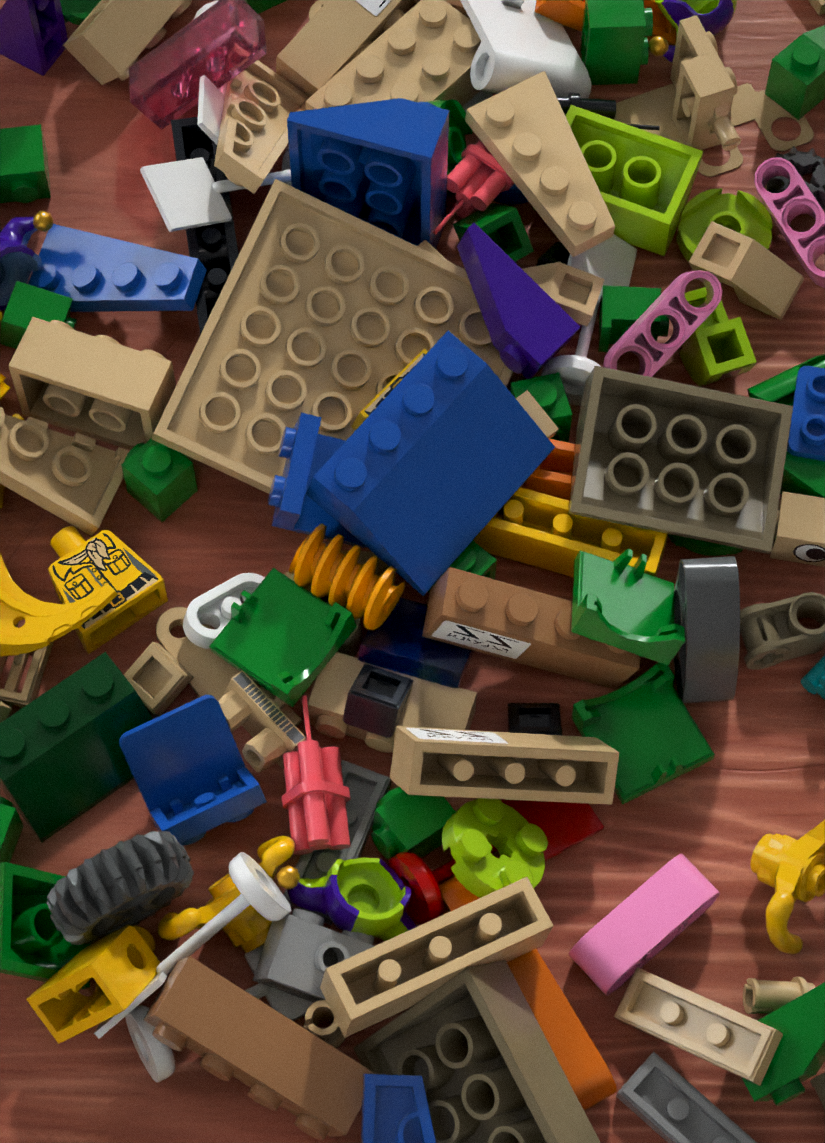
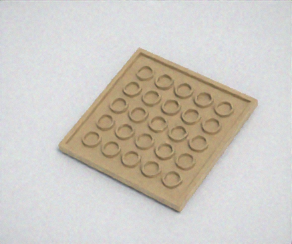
(311, 326)

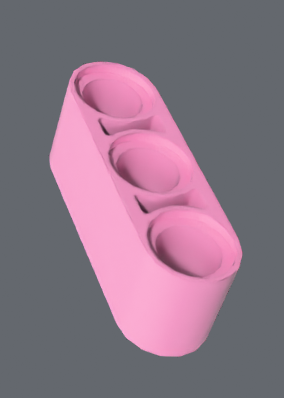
(786, 205)
(683, 316)
(644, 924)

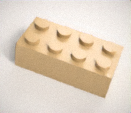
(416, 59)

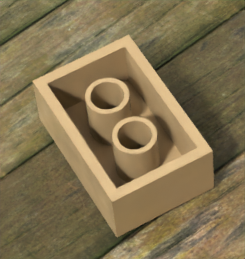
(90, 383)

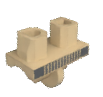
(264, 718)

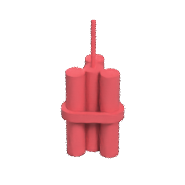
(475, 181)
(315, 795)

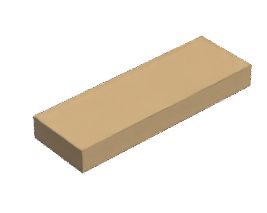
(699, 1026)

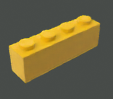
(543, 534)

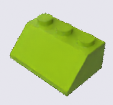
(638, 175)

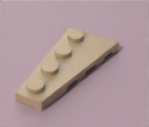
(255, 124)
(542, 157)
(59, 470)

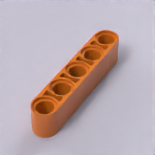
(556, 1017)

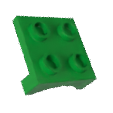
(625, 606)
(283, 636)
(648, 729)

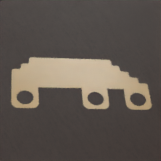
(747, 104)

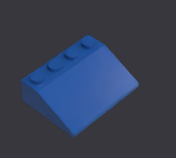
(376, 163)
(431, 464)

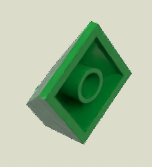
(27, 934)

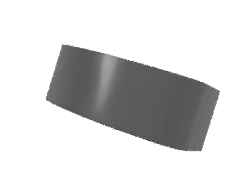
(710, 612)

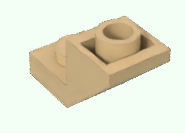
(748, 267)
(570, 288)

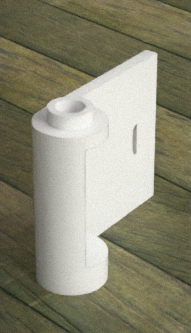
(520, 45)

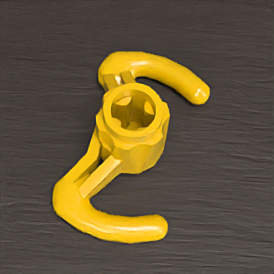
(795, 872)
(249, 927)

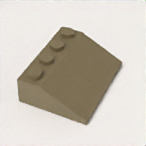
(679, 459)
(481, 1063)

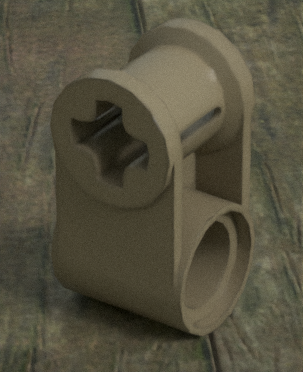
(774, 633)

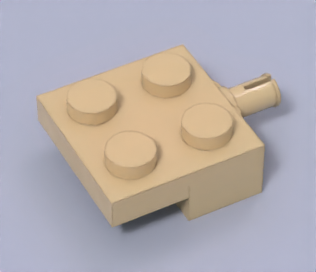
(702, 89)

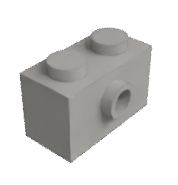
(301, 950)

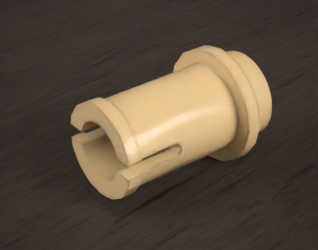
(769, 995)
(321, 1012)

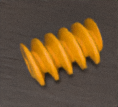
(345, 579)

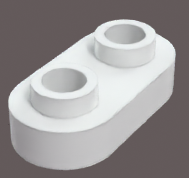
(215, 608)

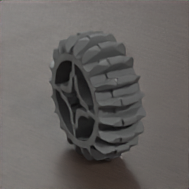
(120, 887)

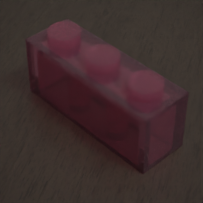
(214, 44)

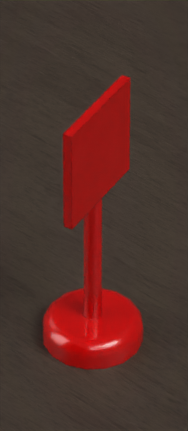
(562, 823)

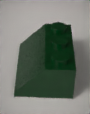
(65, 746)

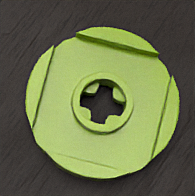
(739, 212)
(490, 822)

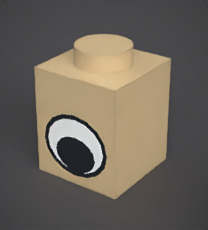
(800, 529)

